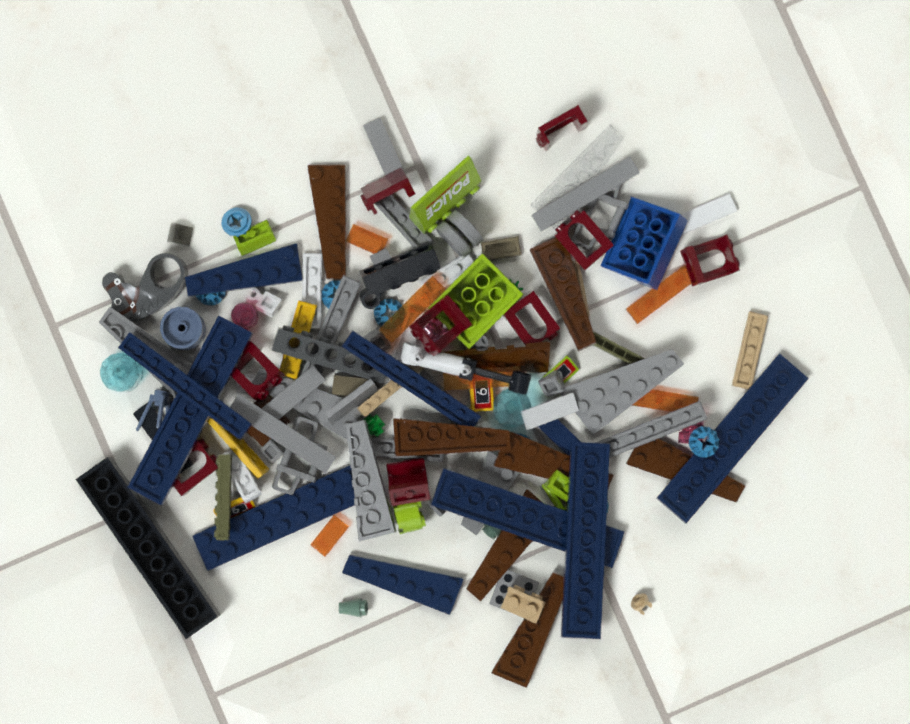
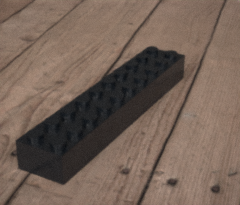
(148, 547)

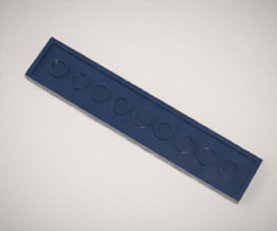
(184, 420)
(737, 434)
(511, 512)
(278, 518)
(585, 540)

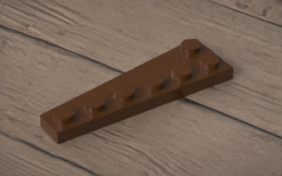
(329, 201)
(560, 278)
(529, 358)
(430, 438)
(534, 458)
(667, 460)
(498, 559)
(526, 645)

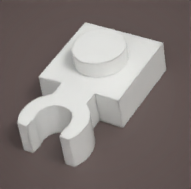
(266, 303)

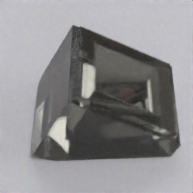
(180, 234)

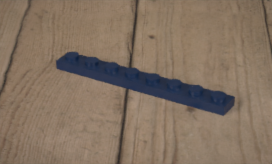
(410, 380)
(185, 386)

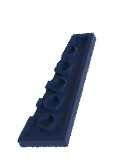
(261, 270)
(418, 585)

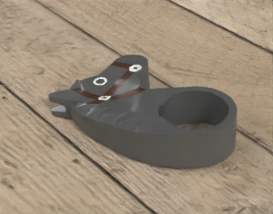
(148, 297)

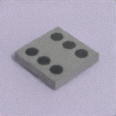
(509, 579)

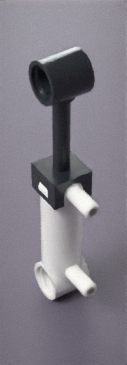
(463, 367)

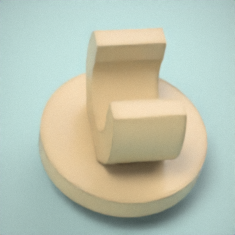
(640, 601)

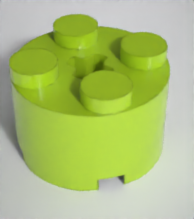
(409, 517)

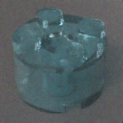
(111, 367)
(503, 415)

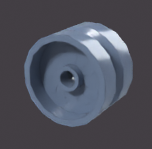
(191, 336)

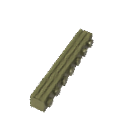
(615, 350)
(223, 497)

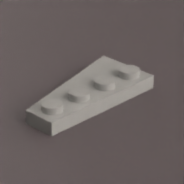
(494, 476)

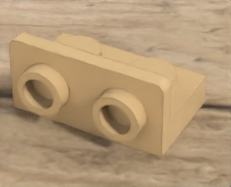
(522, 604)

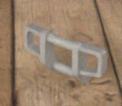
(621, 207)
(282, 467)

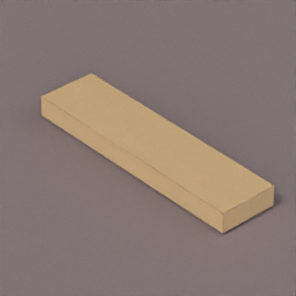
(749, 350)

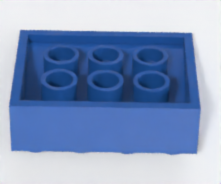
(644, 242)

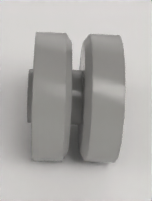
(460, 233)

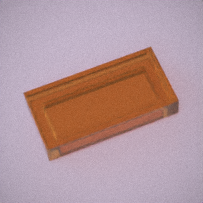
(366, 239)
(329, 535)

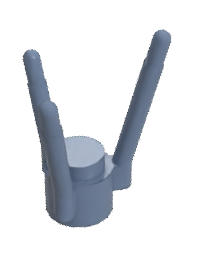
(160, 399)

